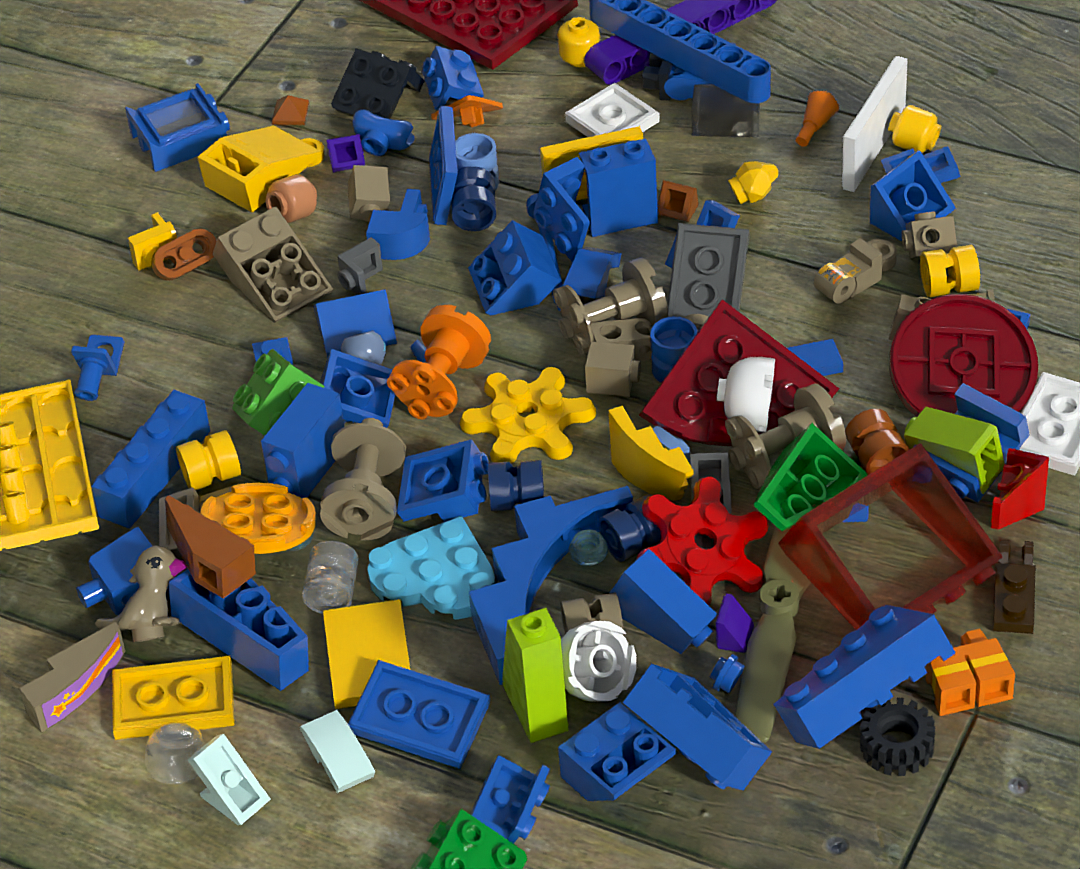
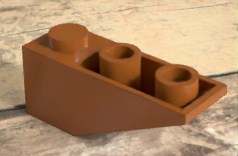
(211, 552)

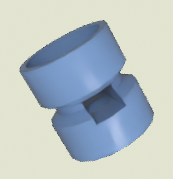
(477, 151)

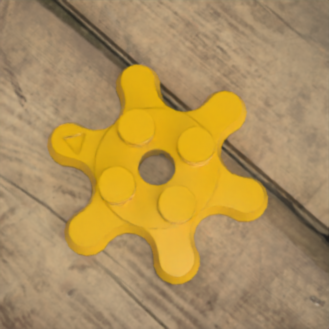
(539, 429)

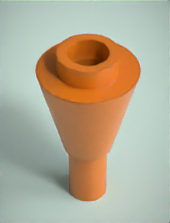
(819, 109)

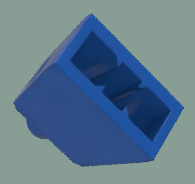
(112, 573)

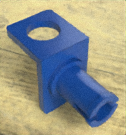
(95, 363)

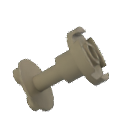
(622, 301)
(752, 450)
(359, 500)

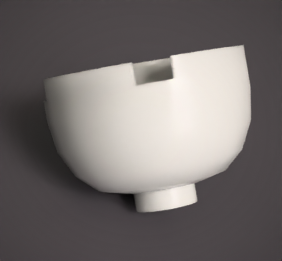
(748, 390)
(597, 661)

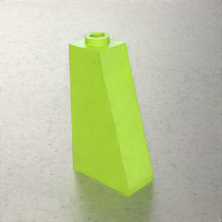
(535, 674)

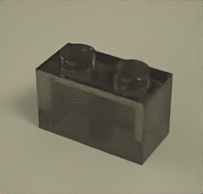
(723, 114)

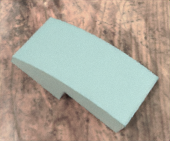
(338, 751)

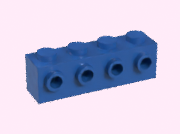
(149, 459)

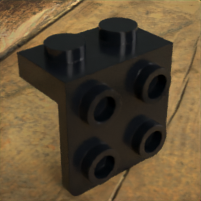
(374, 84)

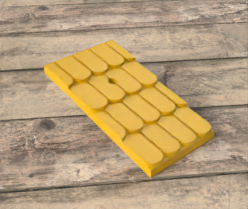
(42, 467)

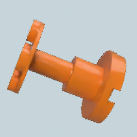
(451, 344)

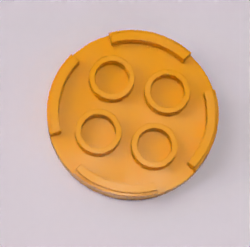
(263, 515)

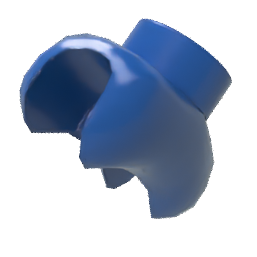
(382, 133)

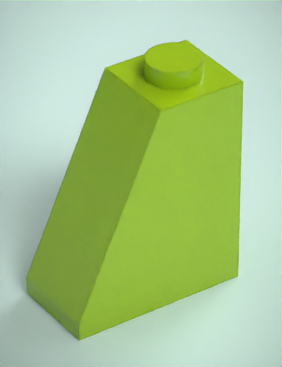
(960, 441)

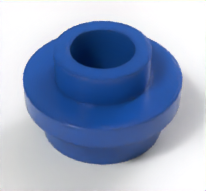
(726, 673)

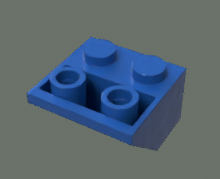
(514, 270)
(612, 755)

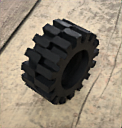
(897, 755)

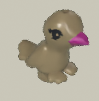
(147, 607)

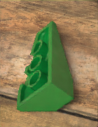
(805, 477)

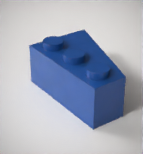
(698, 726)

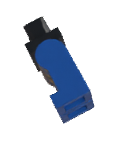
(669, 79)

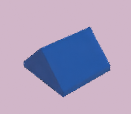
(907, 191)
(353, 316)

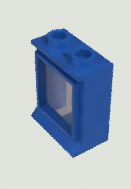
(177, 127)

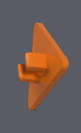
(472, 109)

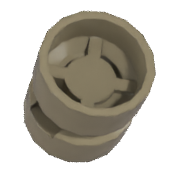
(602, 608)

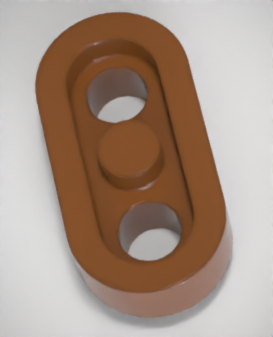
(182, 254)

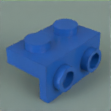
(450, 75)
(509, 798)

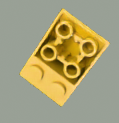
(250, 161)

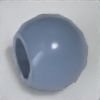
(365, 346)

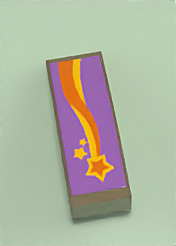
(72, 677)

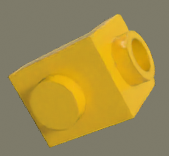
(149, 241)

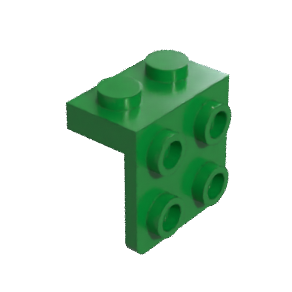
(468, 844)

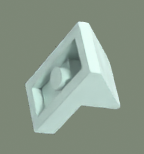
(228, 780)

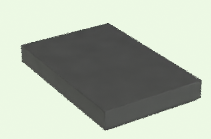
(706, 269)

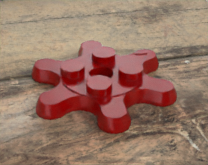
(706, 515)

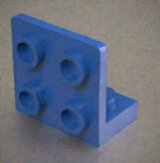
(557, 208)

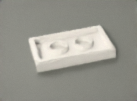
(1054, 422)

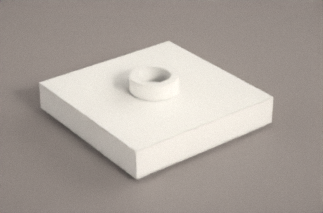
(611, 111)

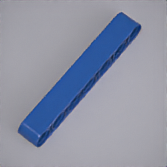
(686, 46)

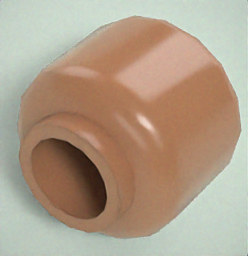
(293, 197)

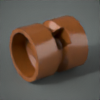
(874, 439)

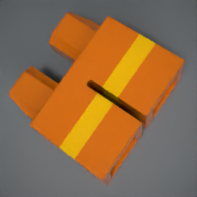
(974, 673)

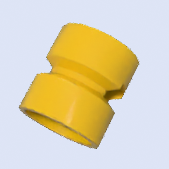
(962, 270)
(208, 460)

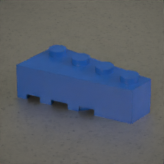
(244, 627)

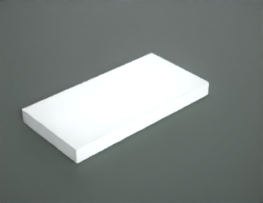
(870, 127)

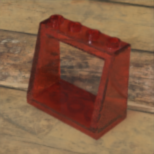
(930, 497)

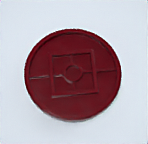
(957, 343)

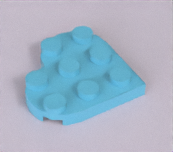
(432, 569)

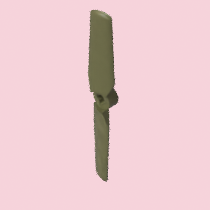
(771, 641)

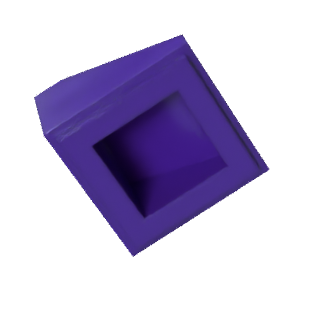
(345, 153)
(733, 626)

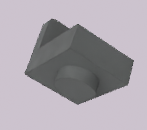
(359, 264)

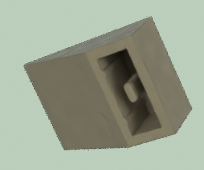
(271, 265)

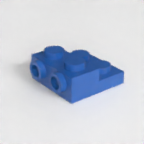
(443, 482)

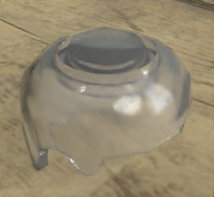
(169, 752)

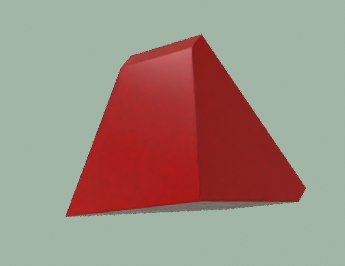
(1021, 488)

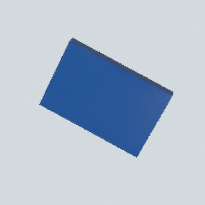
(443, 165)
(419, 714)

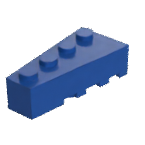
(861, 673)

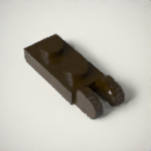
(1014, 591)

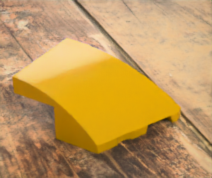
(644, 460)

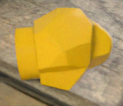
(753, 181)

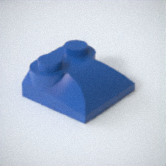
(360, 386)

